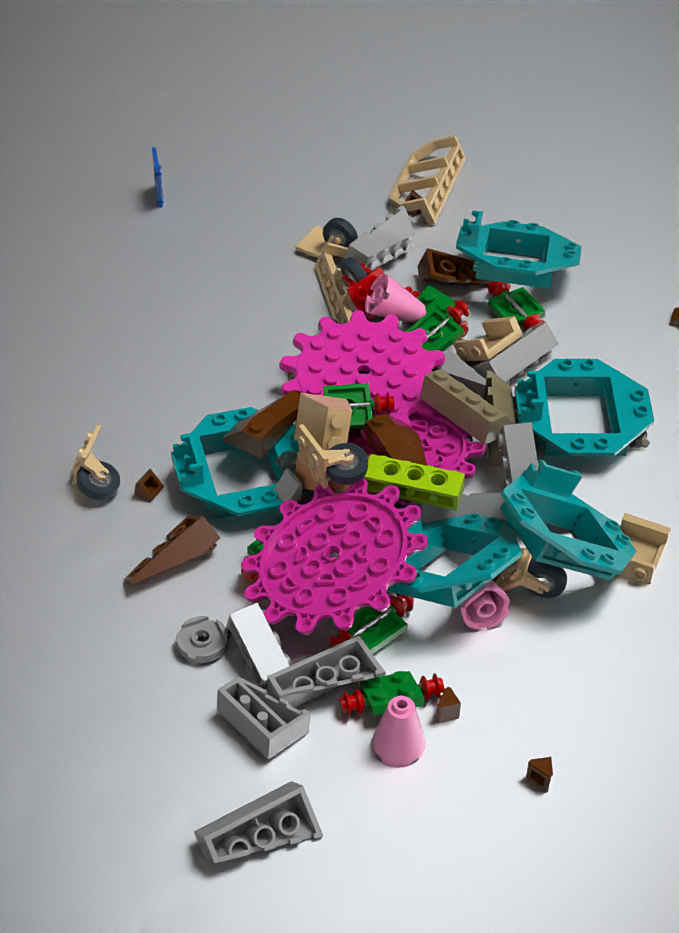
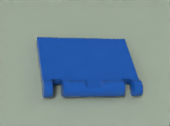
(158, 179)

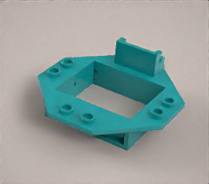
(502, 236)
(625, 399)
(195, 476)
(548, 498)
(485, 537)

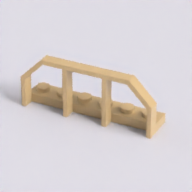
(439, 185)
(330, 280)

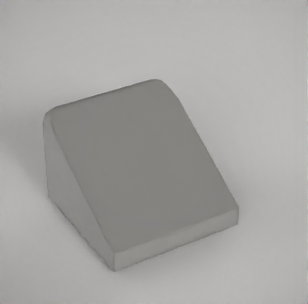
(289, 487)

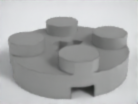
(206, 651)

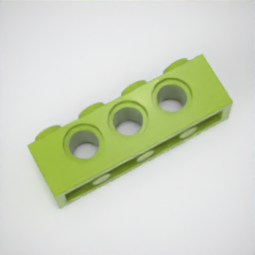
(416, 481)

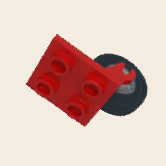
(359, 281)

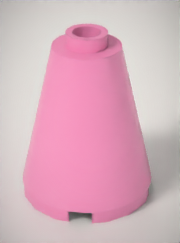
(392, 298)
(485, 607)
(399, 734)

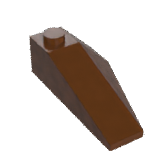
(447, 269)
(264, 427)
(394, 439)
(186, 541)

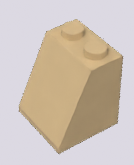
(324, 418)

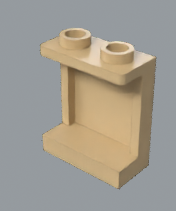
(499, 335)
(649, 541)

